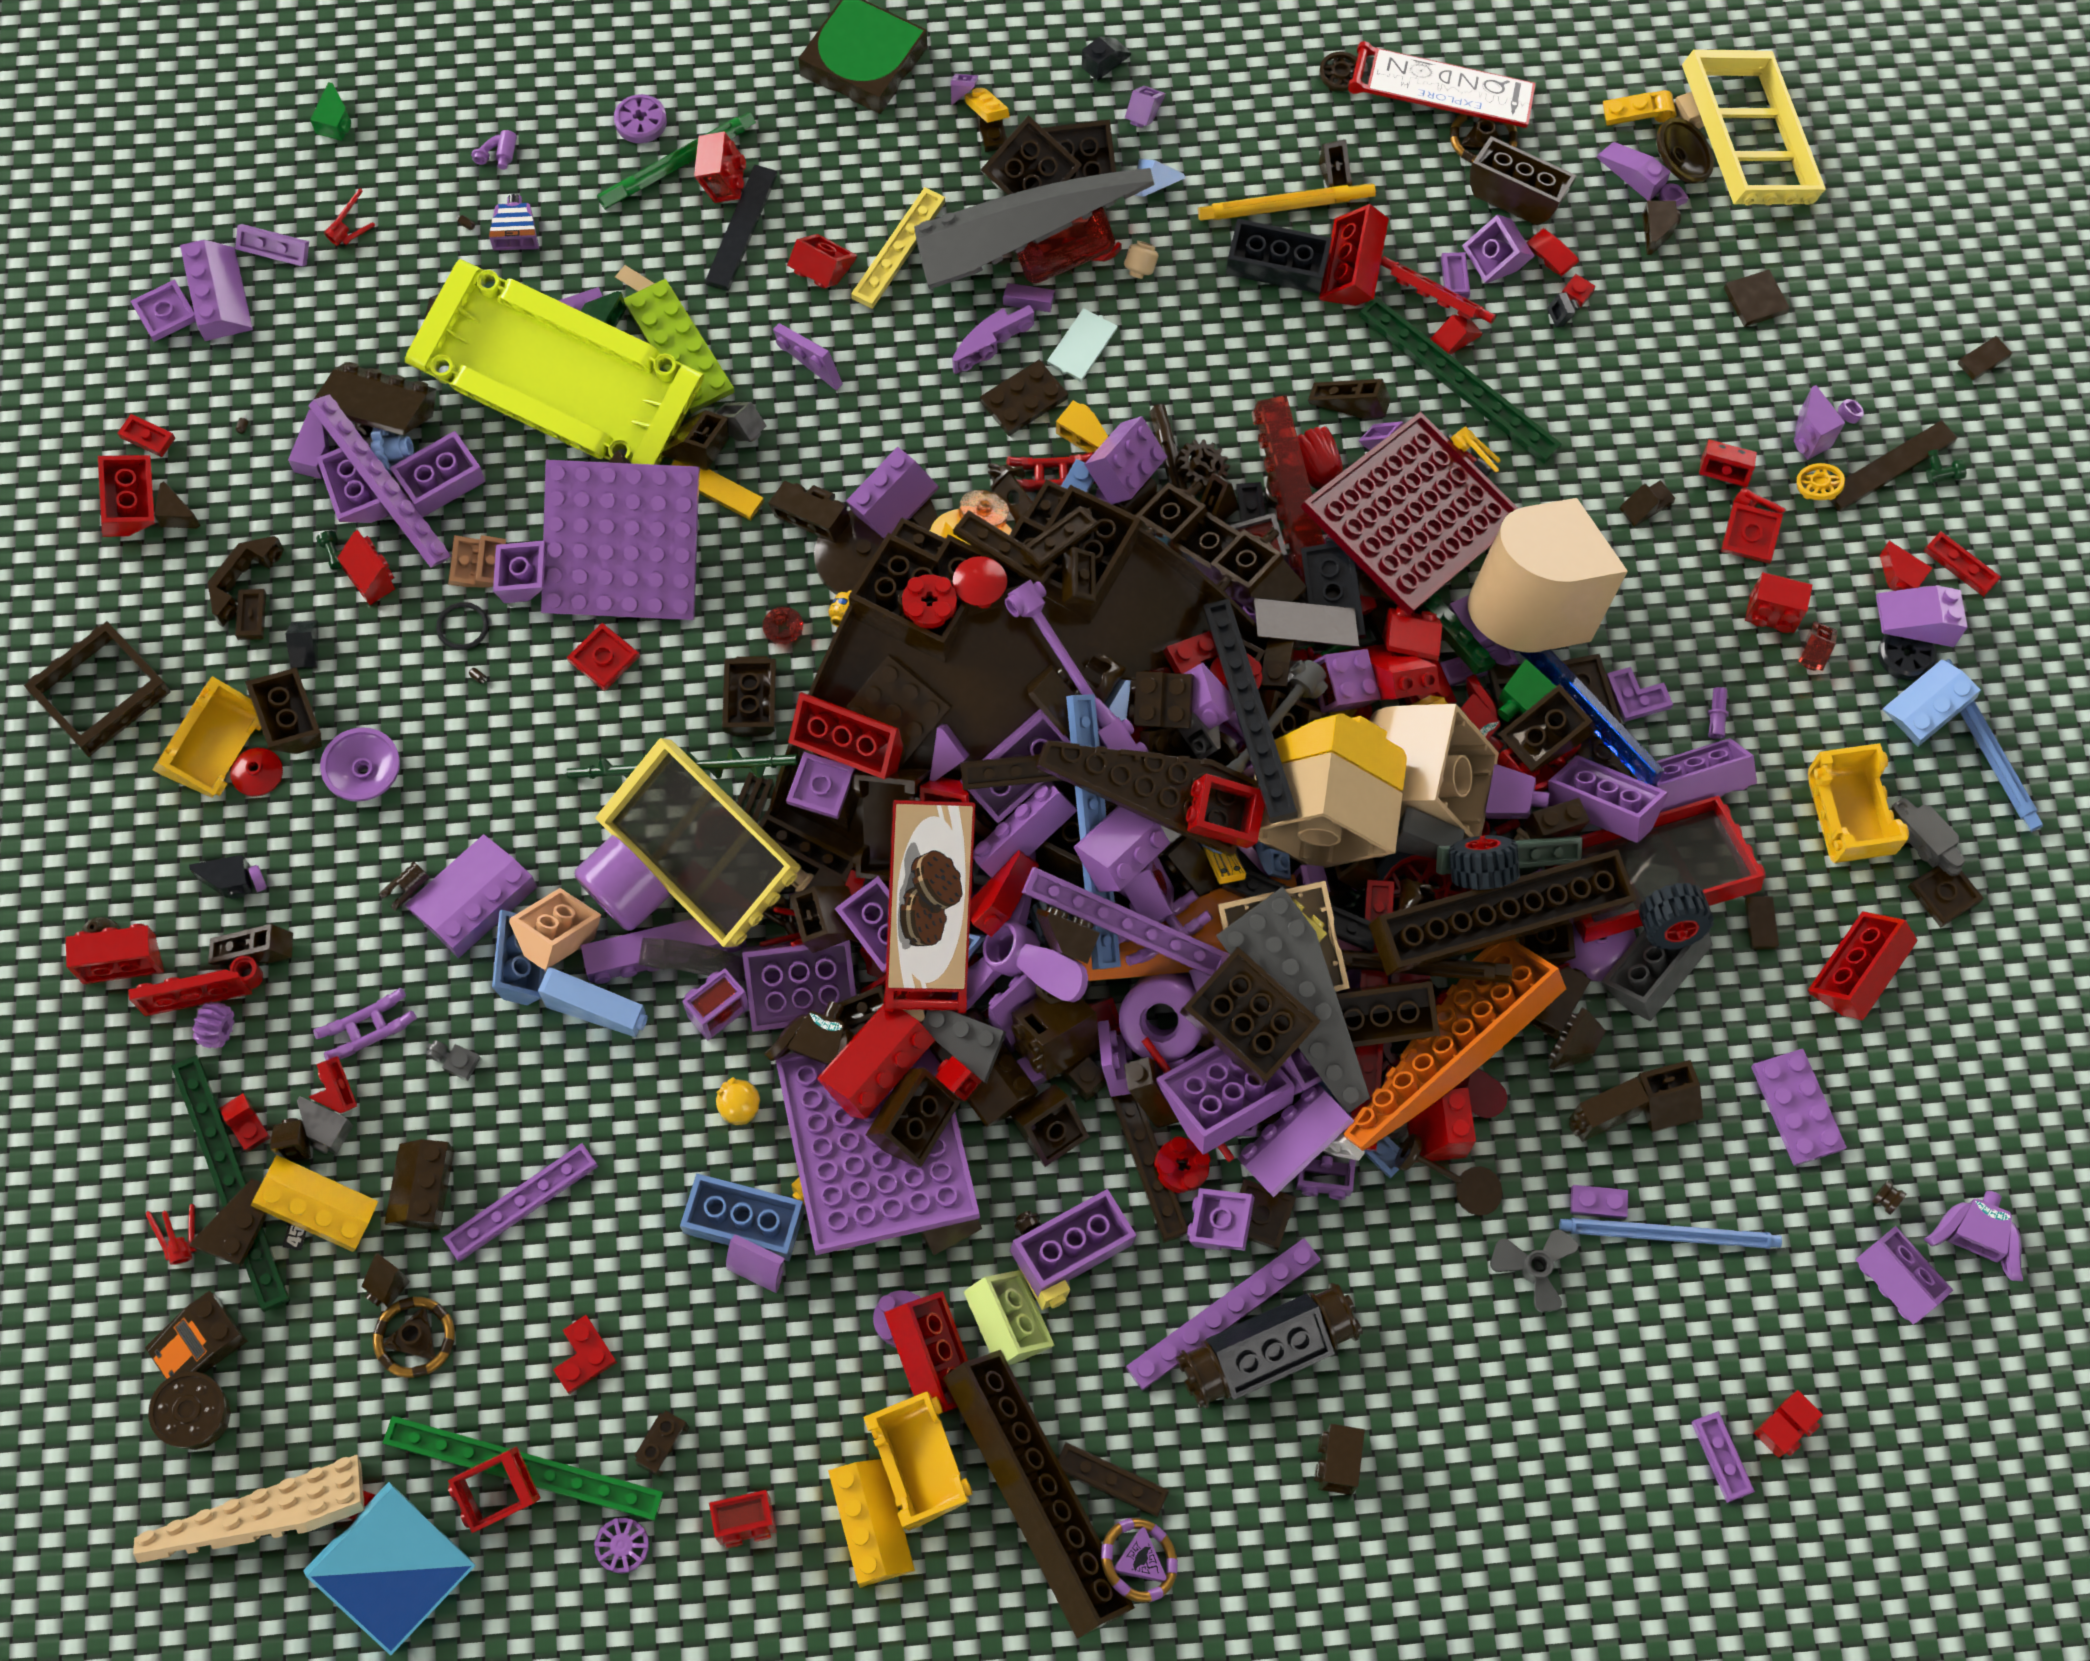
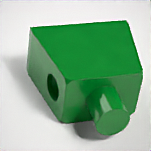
(1523, 691)

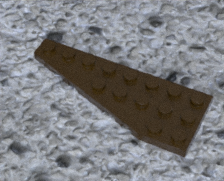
(1149, 785)

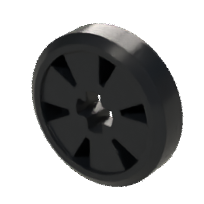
(1903, 667)

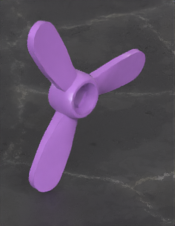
(1046, 967)

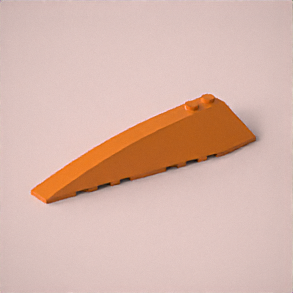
(1472, 1027)

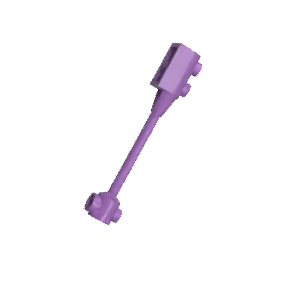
(1028, 602)

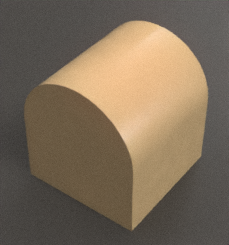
(1545, 579)
(1446, 762)

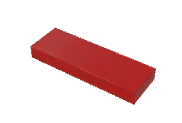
(1962, 564)

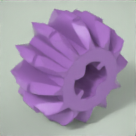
(213, 1025)

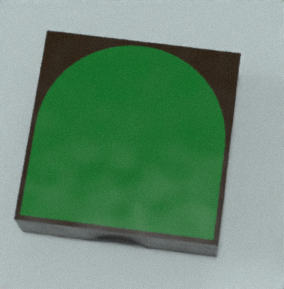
(863, 53)

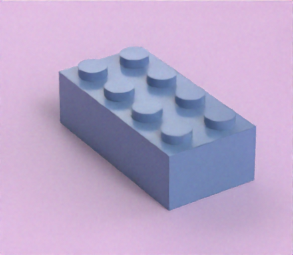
(724, 1208)

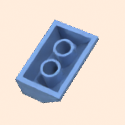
(514, 975)

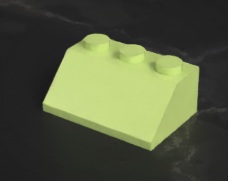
(1008, 1316)

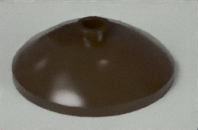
(1685, 150)

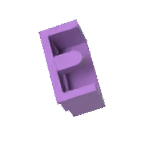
(1328, 1167)

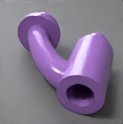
(505, 150)

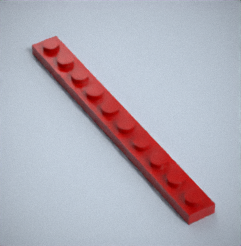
(1370, 1057)

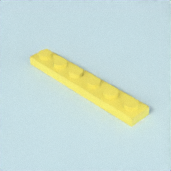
(896, 249)

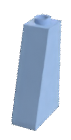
(591, 1003)

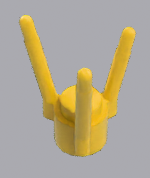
(1465, 439)

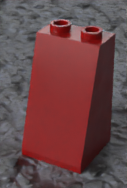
(1401, 674)

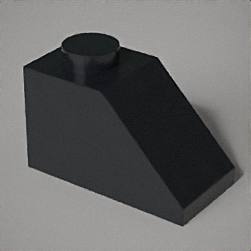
(1103, 56)
(225, 875)

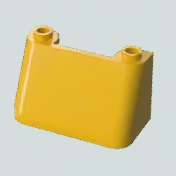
(209, 739)
(918, 1460)

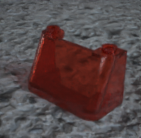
(1068, 248)

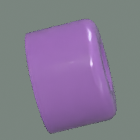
(621, 883)
(1150, 990)

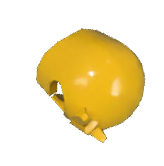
(737, 1101)

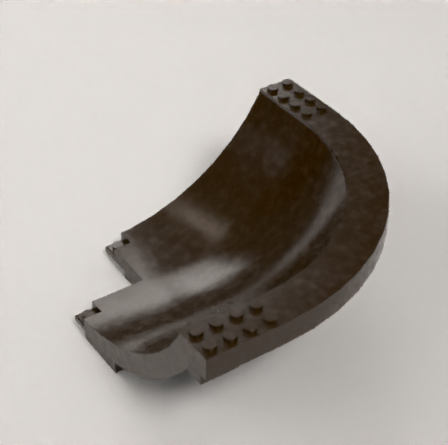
(989, 656)

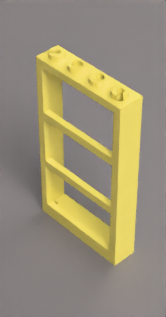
(1761, 64)

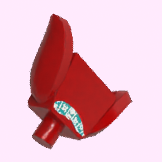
(1482, 710)

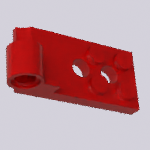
(197, 990)

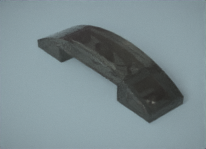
(689, 957)

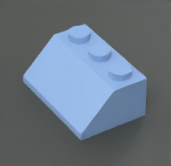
(1932, 701)

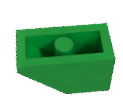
(330, 115)

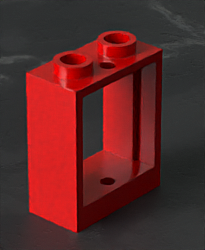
(1251, 818)
(519, 1478)

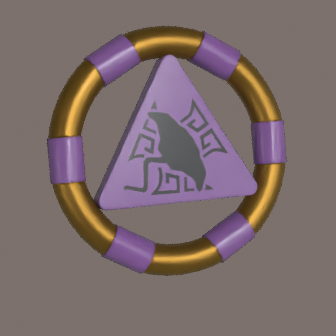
(1139, 1560)

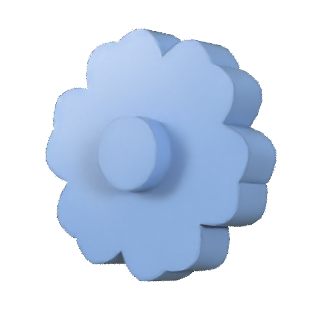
(390, 448)

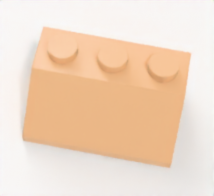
(554, 928)

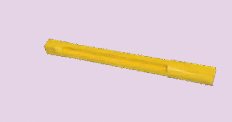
(1285, 201)

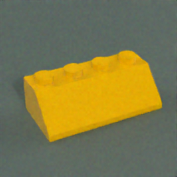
(314, 1203)
(871, 1522)

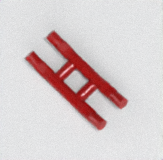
(1041, 463)

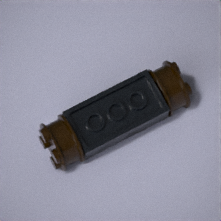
(1269, 1346)

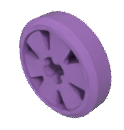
(642, 106)

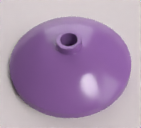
(357, 751)
(1600, 956)

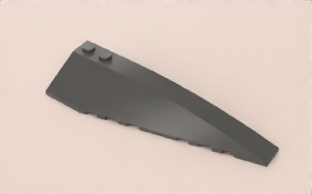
(983, 233)

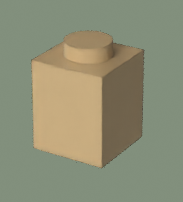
(1687, 109)

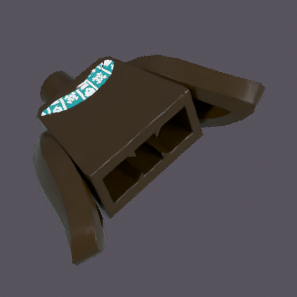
(814, 1036)

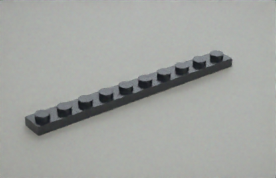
(1250, 712)

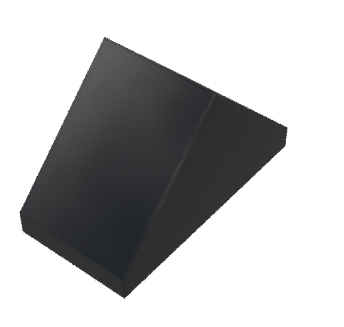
(303, 644)

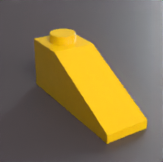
(1081, 427)

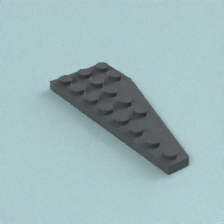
(1289, 951)

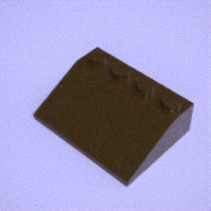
(1089, 144)
(379, 399)
(1250, 1016)

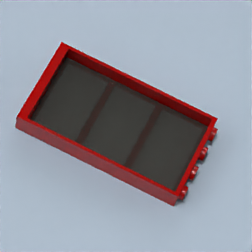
(1685, 846)

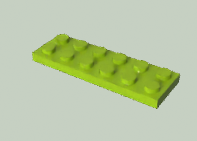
(672, 332)

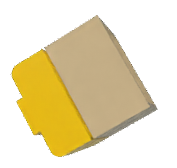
(1343, 791)

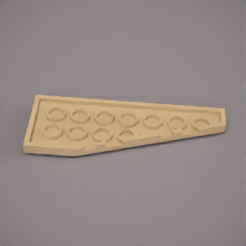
(294, 1503)

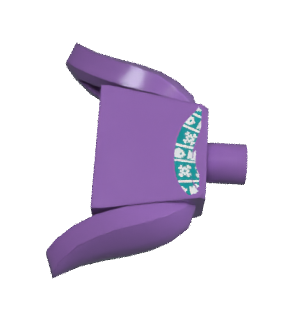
(1984, 1231)

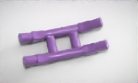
(1189, 929)
(373, 1011)

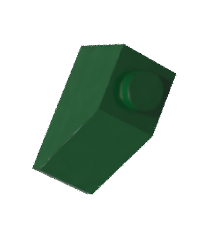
(606, 308)

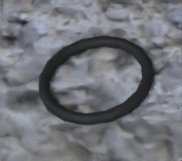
(468, 645)

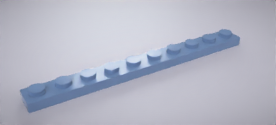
(1091, 812)

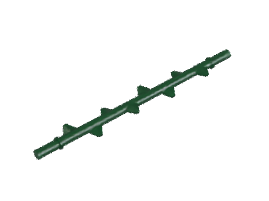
(715, 766)

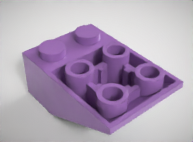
(1002, 1005)

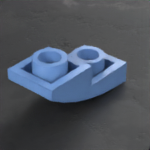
(1274, 861)

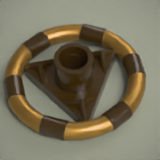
(1477, 136)
(413, 1337)

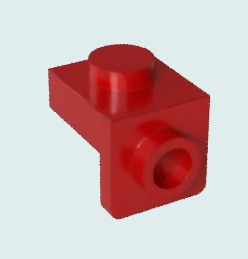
(1106, 1010)

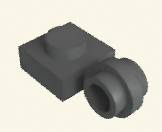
(458, 1062)

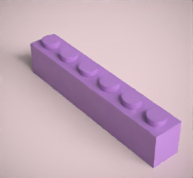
(621, 954)

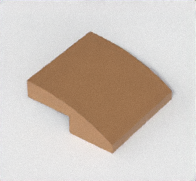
(473, 561)

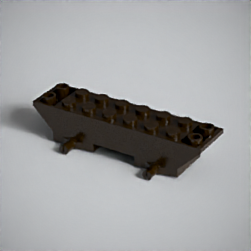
(1234, 560)

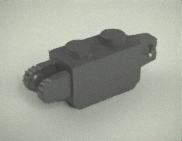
(1930, 836)

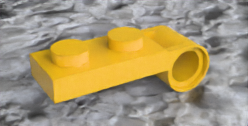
(1640, 106)

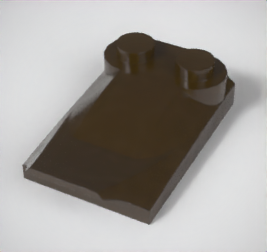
(749, 696)

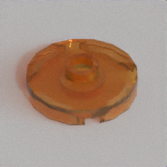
(985, 505)

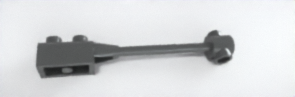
(1306, 682)

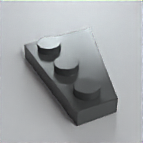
(966, 1039)

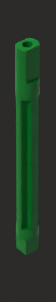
(668, 164)

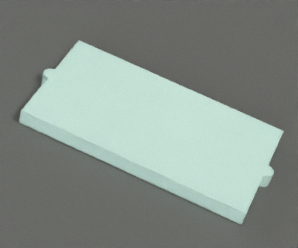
(1082, 344)

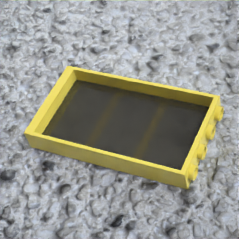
(698, 843)

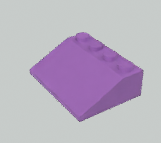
(469, 894)
(793, 981)
(1219, 1099)

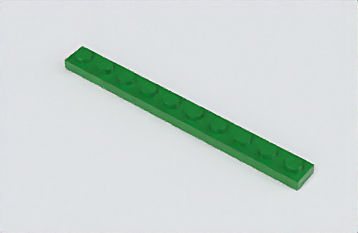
(545, 1473)

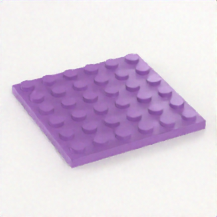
(620, 539)

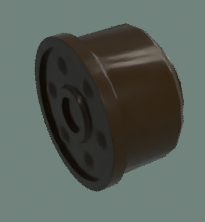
(189, 1411)

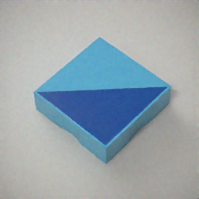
(389, 1568)

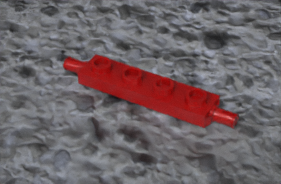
(1427, 287)

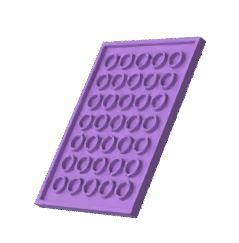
(854, 1187)

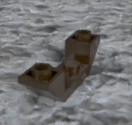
(263, 550)

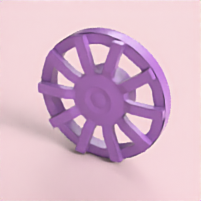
(621, 1545)

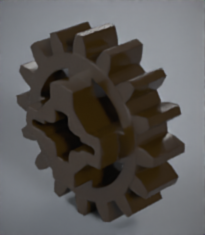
(1203, 462)

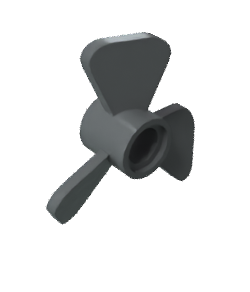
(1510, 1258)

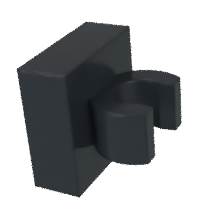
(1562, 309)

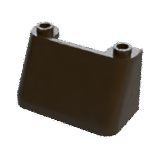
(878, 799)

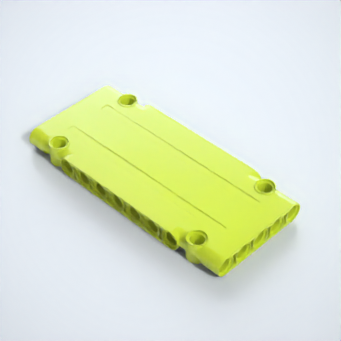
(553, 367)

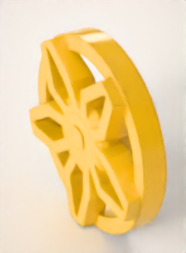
(1820, 482)

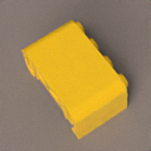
(1854, 804)

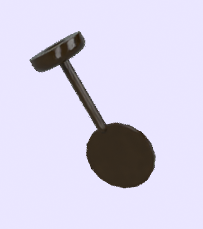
(1476, 1188)

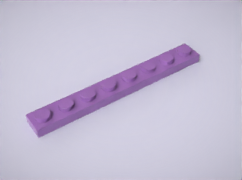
(379, 480)
(1123, 922)
(1224, 1312)

